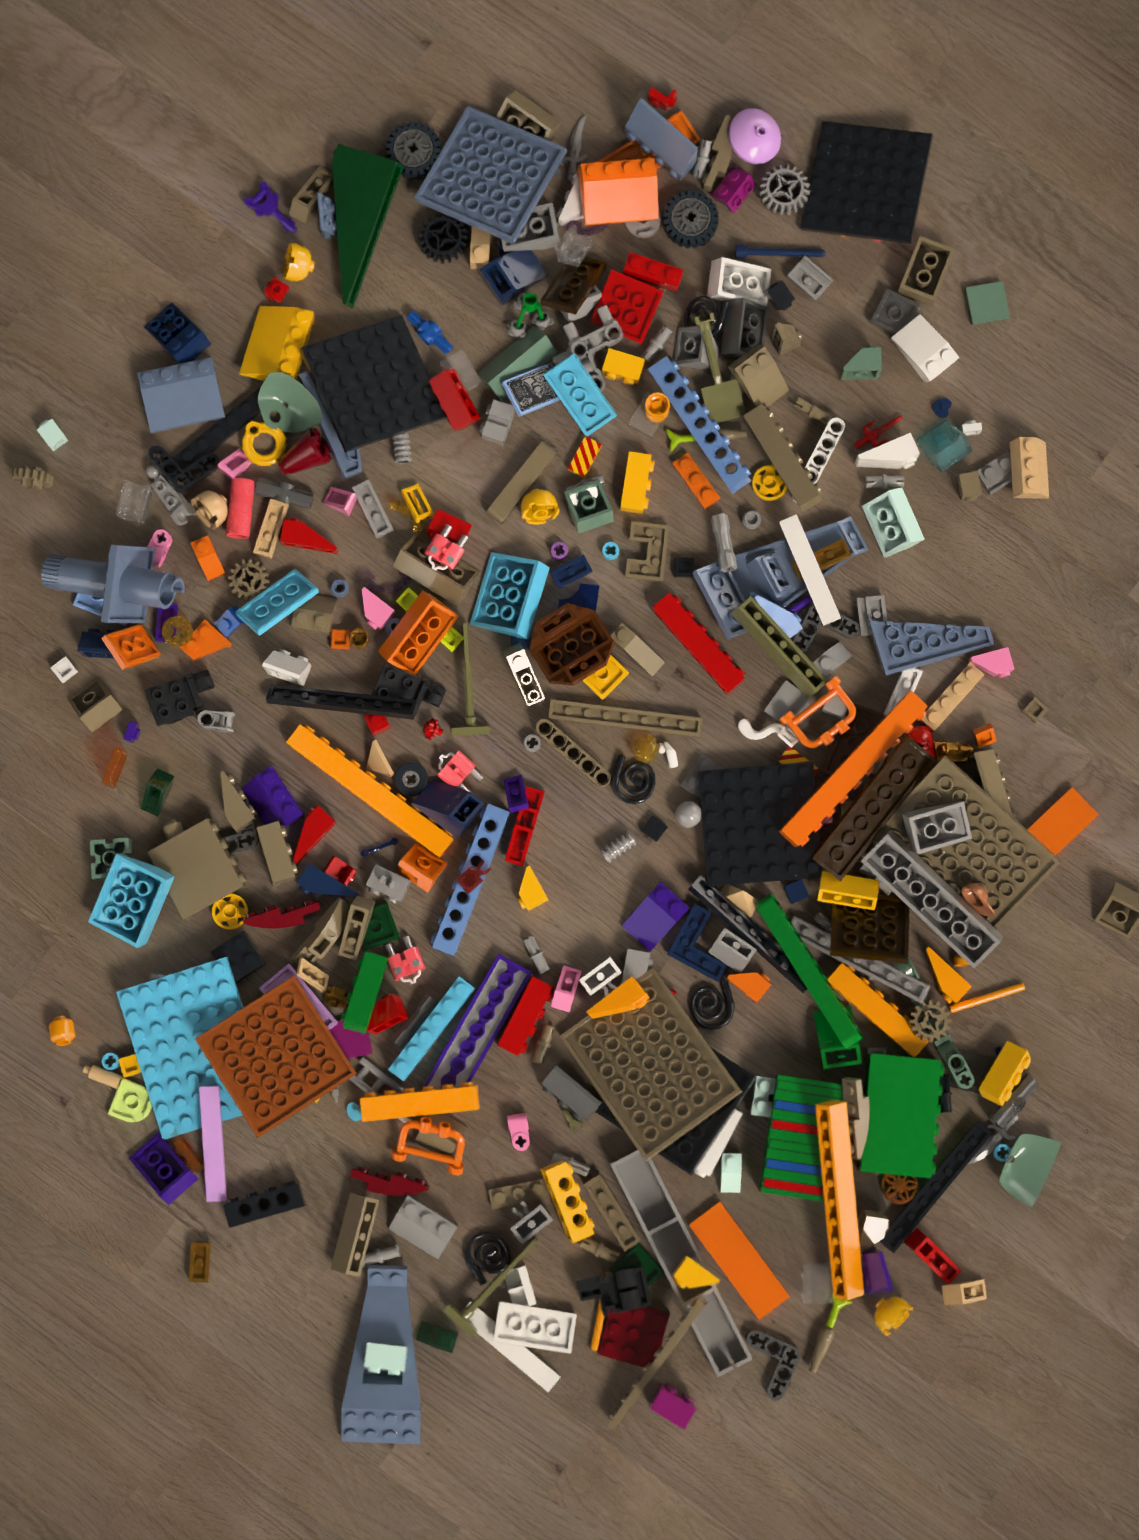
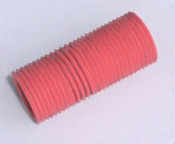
(240, 508)

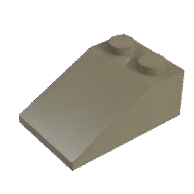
(759, 376)

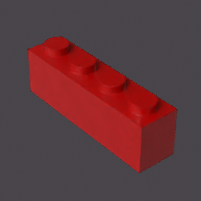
(525, 1016)

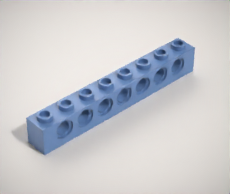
(733, 480)
(487, 814)

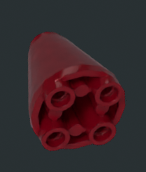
(305, 453)

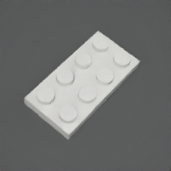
(534, 1327)

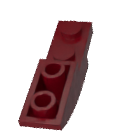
(274, 919)
(396, 1186)

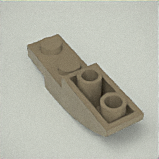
(722, 154)
(326, 933)
(857, 1115)

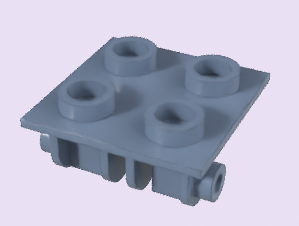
(327, 216)

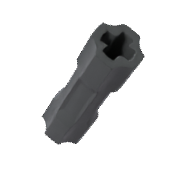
(415, 1021)

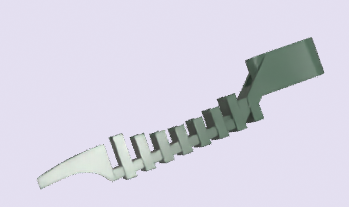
(945, 1046)

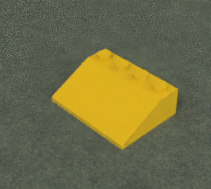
(277, 341)

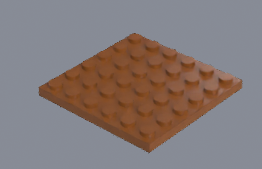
(275, 1056)

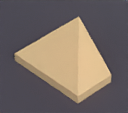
(377, 761)
(740, 899)
(312, 975)

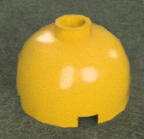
(297, 263)
(538, 506)
(891, 1314)

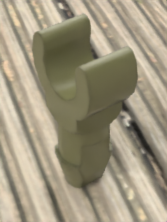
(571, 1120)

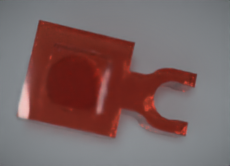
(471, 879)

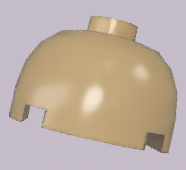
(211, 508)

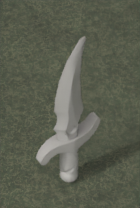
(575, 147)
(994, 1139)

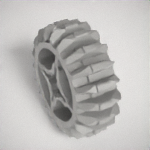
(797, 181)

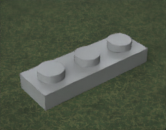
(372, 509)

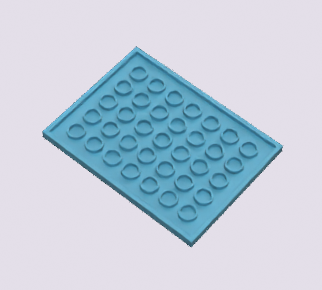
(163, 1026)

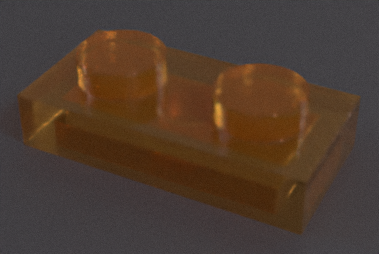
(185, 1150)

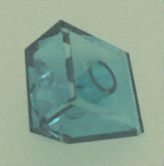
(944, 445)

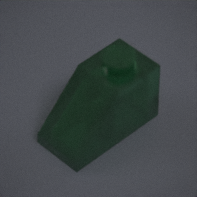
(157, 792)
(437, 1336)

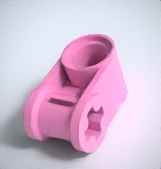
(161, 548)
(519, 1128)

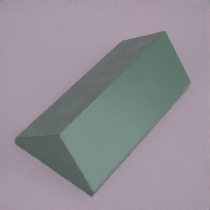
(520, 357)

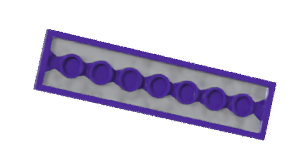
(480, 1024)

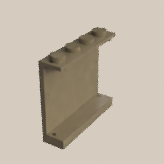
(200, 866)

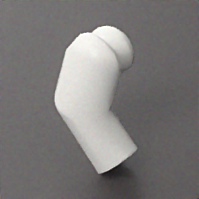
(670, 752)

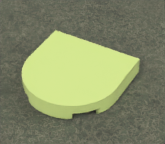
(130, 1102)

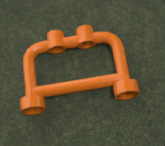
(827, 737)
(400, 1151)

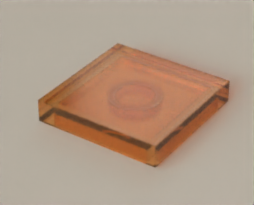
(114, 768)

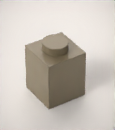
(969, 486)

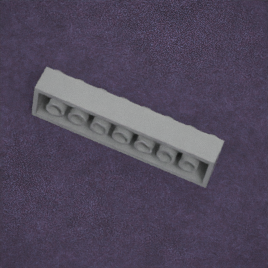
(932, 899)

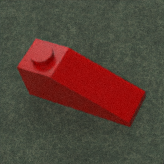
(301, 536)
(314, 829)
(932, 1256)

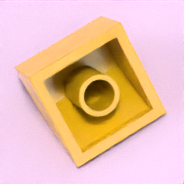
(692, 1274)

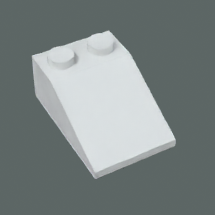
(738, 279)
(924, 348)
(891, 455)
(286, 667)

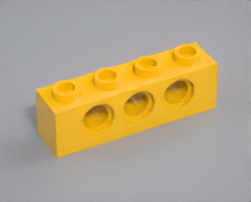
(552, 1175)

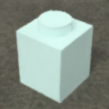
(52, 434)

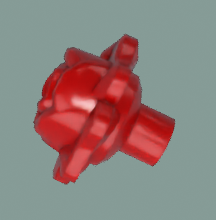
(431, 729)

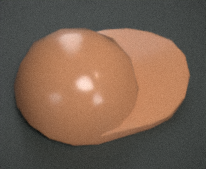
(978, 898)

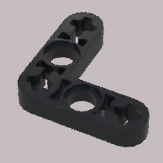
(179, 474)

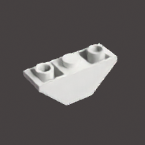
(573, 205)

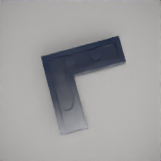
(683, 949)

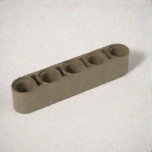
(522, 482)
(568, 745)

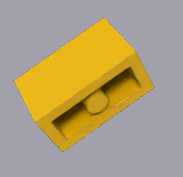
(623, 367)

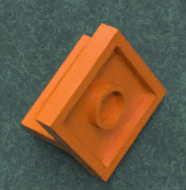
(421, 867)

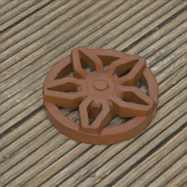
(899, 1187)

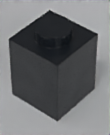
(779, 296)

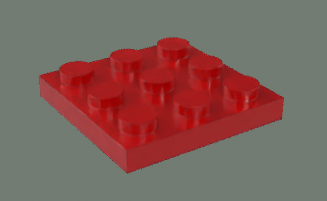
(630, 304)

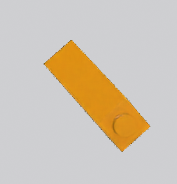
(947, 979)
(622, 999)

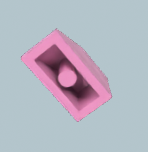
(376, 610)
(994, 662)
(566, 988)

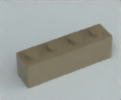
(355, 1234)

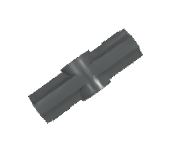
(284, 493)
(1016, 1103)

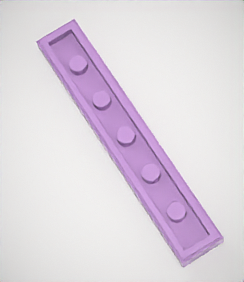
(213, 1143)

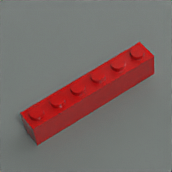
(698, 644)

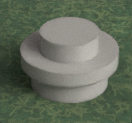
(751, 519)

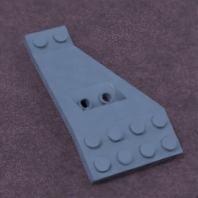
(754, 573)
(382, 1404)

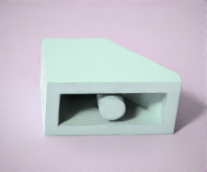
(731, 1172)

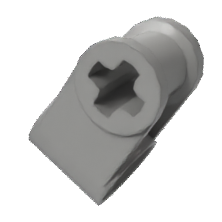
(218, 720)

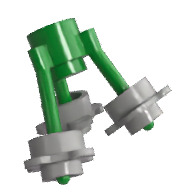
(528, 303)

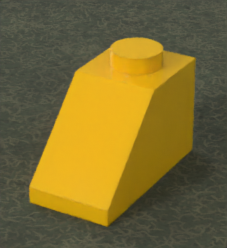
(531, 891)

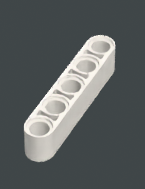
(822, 452)

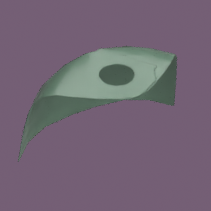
(302, 409)
(1031, 1167)

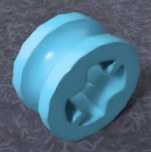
(610, 556)
(114, 1065)
(997, 1149)

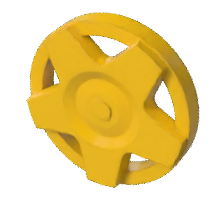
(768, 484)
(229, 912)

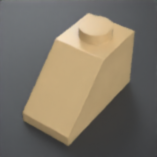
(964, 1292)

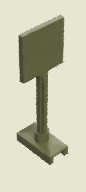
(722, 398)
(470, 726)
(462, 1317)

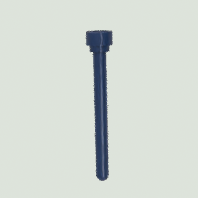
(742, 251)

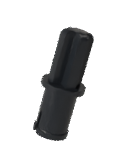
(945, 1098)

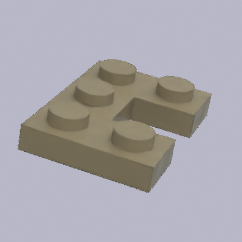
(653, 567)

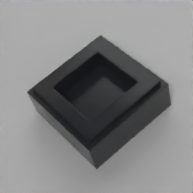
(683, 567)
(654, 828)

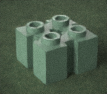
(102, 851)

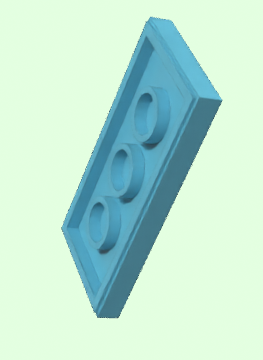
(580, 394)
(277, 602)

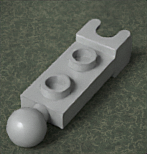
(172, 500)

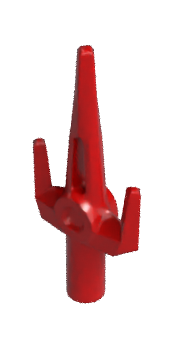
(871, 435)

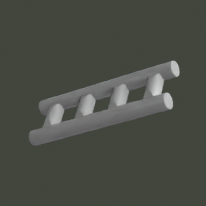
(382, 1078)

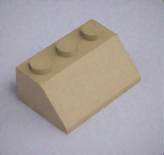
(1029, 468)

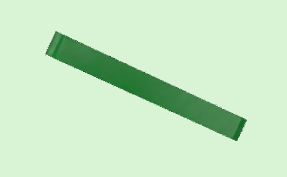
(809, 970)

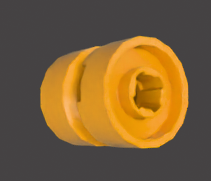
(657, 407)

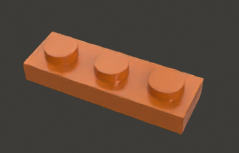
(696, 481)

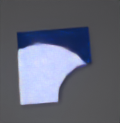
(585, 597)

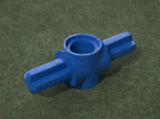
(429, 332)

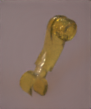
(396, 506)

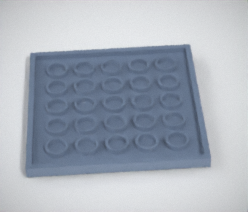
(490, 175)

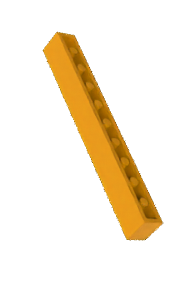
(370, 791)
(839, 1199)

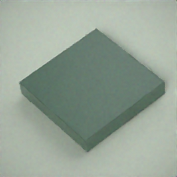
(987, 303)

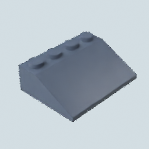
(661, 140)
(181, 395)

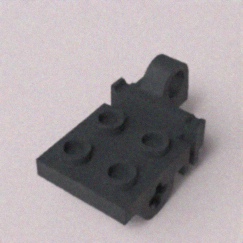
(400, 684)
(178, 699)
(620, 1291)

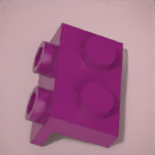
(734, 189)

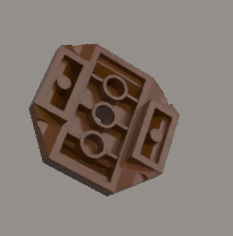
(560, 631)

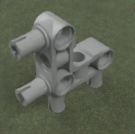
(592, 343)

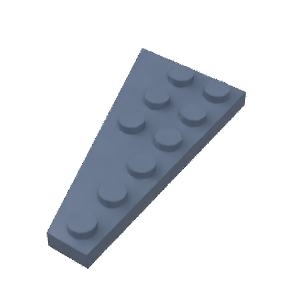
(349, 462)
(918, 644)

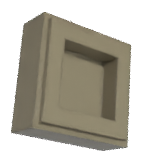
(1034, 709)

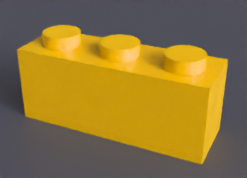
(636, 482)
(850, 891)
(1005, 1073)

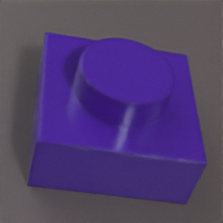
(132, 732)

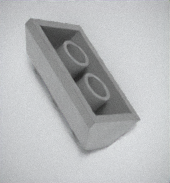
(423, 1227)

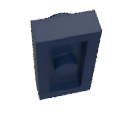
(571, 572)

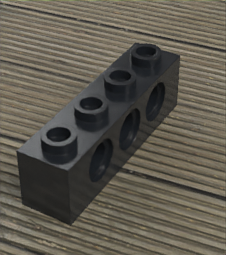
(236, 1217)

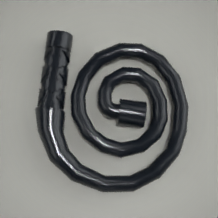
(722, 314)
(637, 782)
(708, 1007)
(490, 1253)

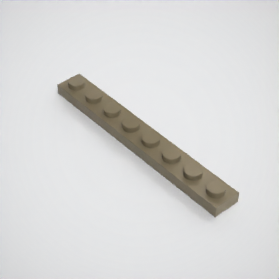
(625, 718)
(652, 1368)

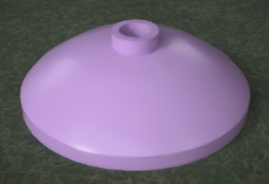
(748, 142)

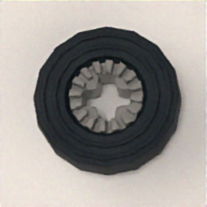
(401, 780)

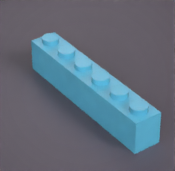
(431, 1029)

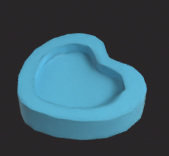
(354, 1111)

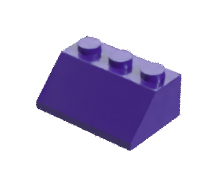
(272, 799)

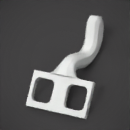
(747, 730)

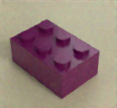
(672, 1405)

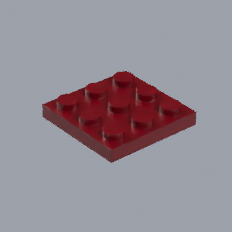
(634, 1335)

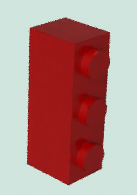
(653, 272)
(454, 399)

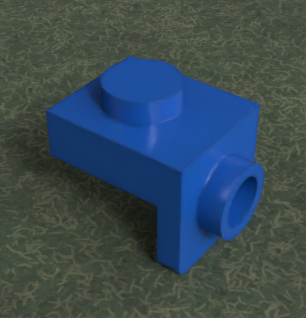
(228, 621)

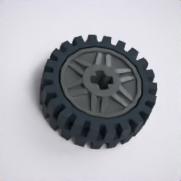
(409, 137)
(677, 223)

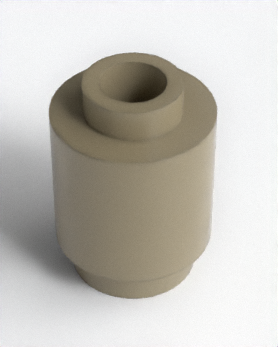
(172, 829)

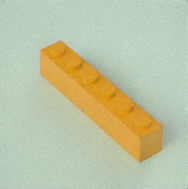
(876, 1009)
(419, 1103)

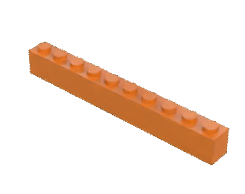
(853, 768)

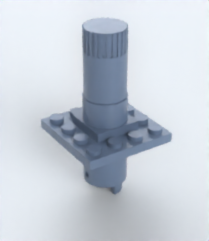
(124, 582)

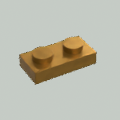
(199, 1262)

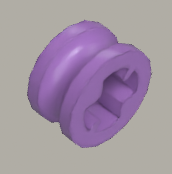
(553, 552)

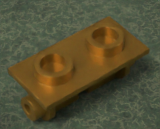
(954, 751)
(335, 997)

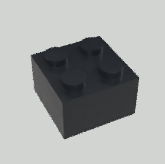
(241, 954)

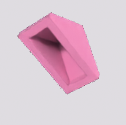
(234, 464)
(340, 500)

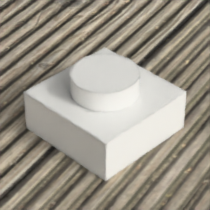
(971, 428)
(64, 669)

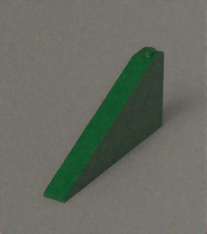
(362, 199)

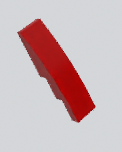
(524, 827)

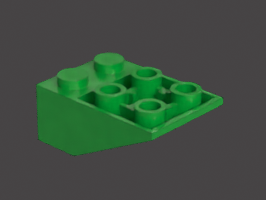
(831, 1049)

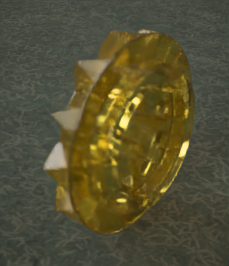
(177, 622)

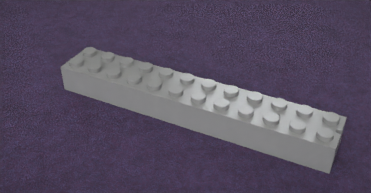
(671, 1244)

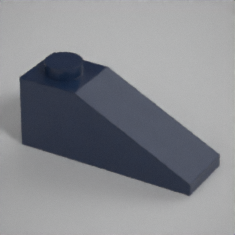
(320, 883)

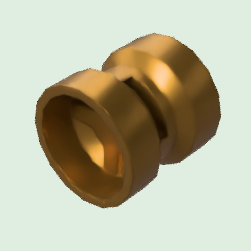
(359, 638)

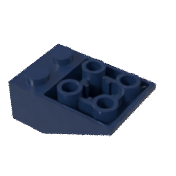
(512, 274)
(177, 335)
(448, 806)

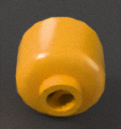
(61, 1030)

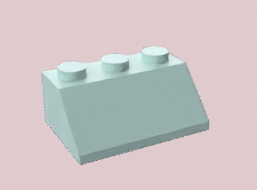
(893, 522)

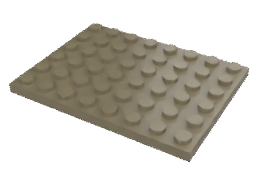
(1001, 850)
(652, 1068)

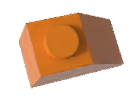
(208, 558)
(751, 984)

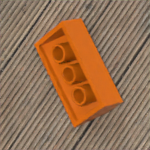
(418, 633)

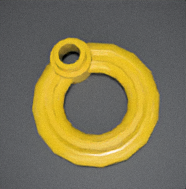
(252, 455)

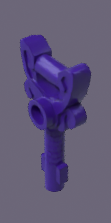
(269, 207)

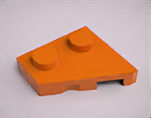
(205, 641)

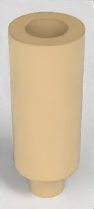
(103, 1076)

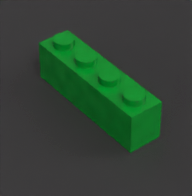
(365, 992)

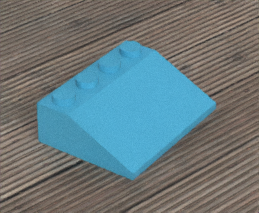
(509, 595)
(131, 900)

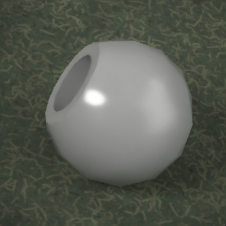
(688, 814)

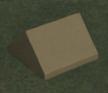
(437, 1144)

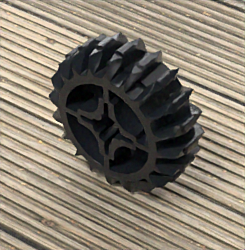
(438, 253)

